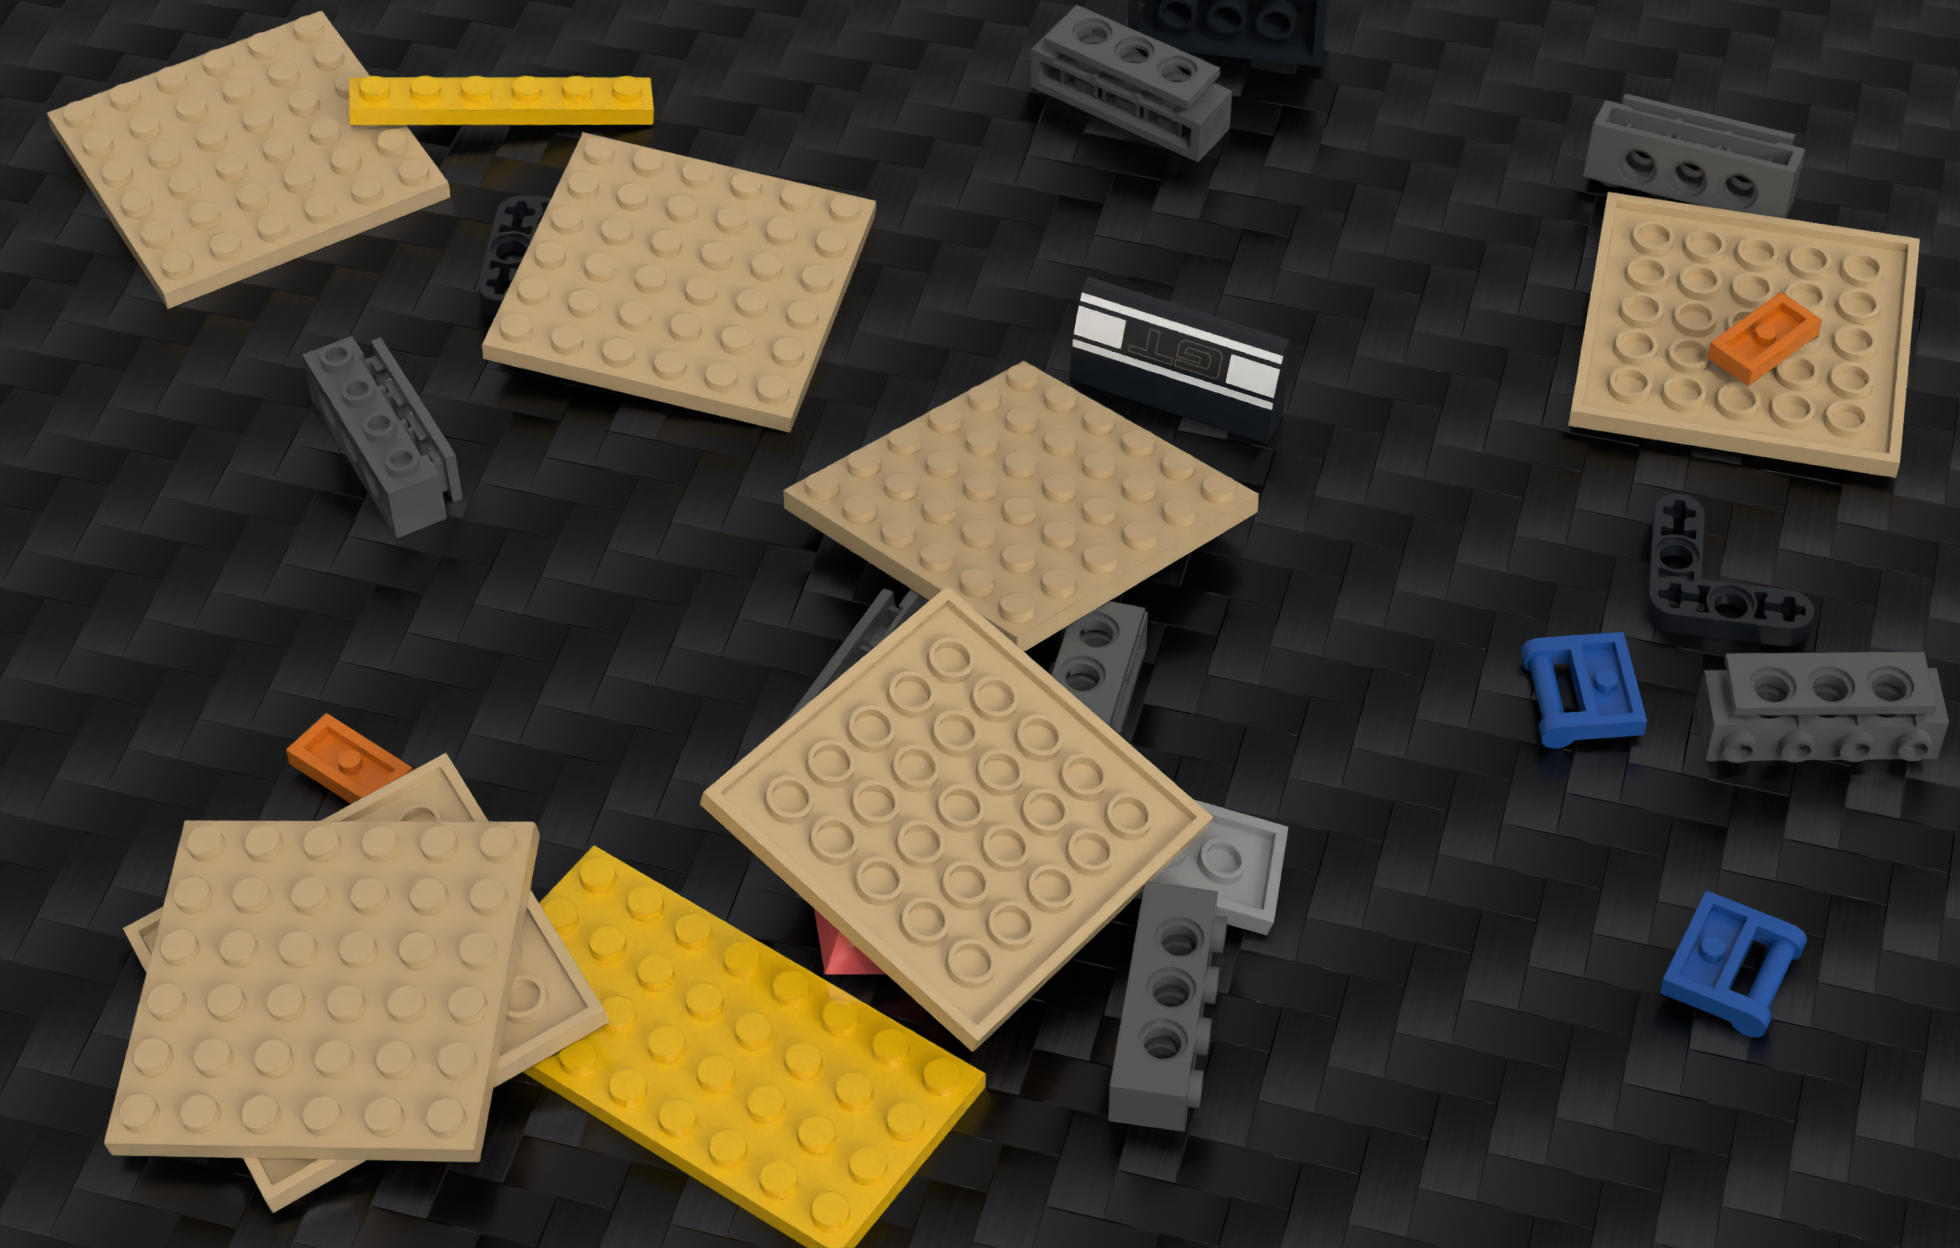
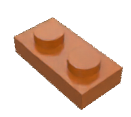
(1764, 338)
(344, 760)

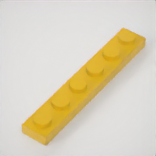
(500, 101)

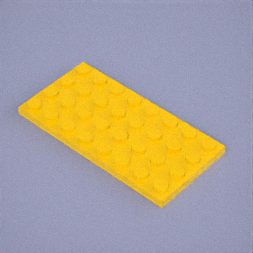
(745, 1061)

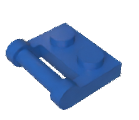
(1602, 684)
(1714, 954)

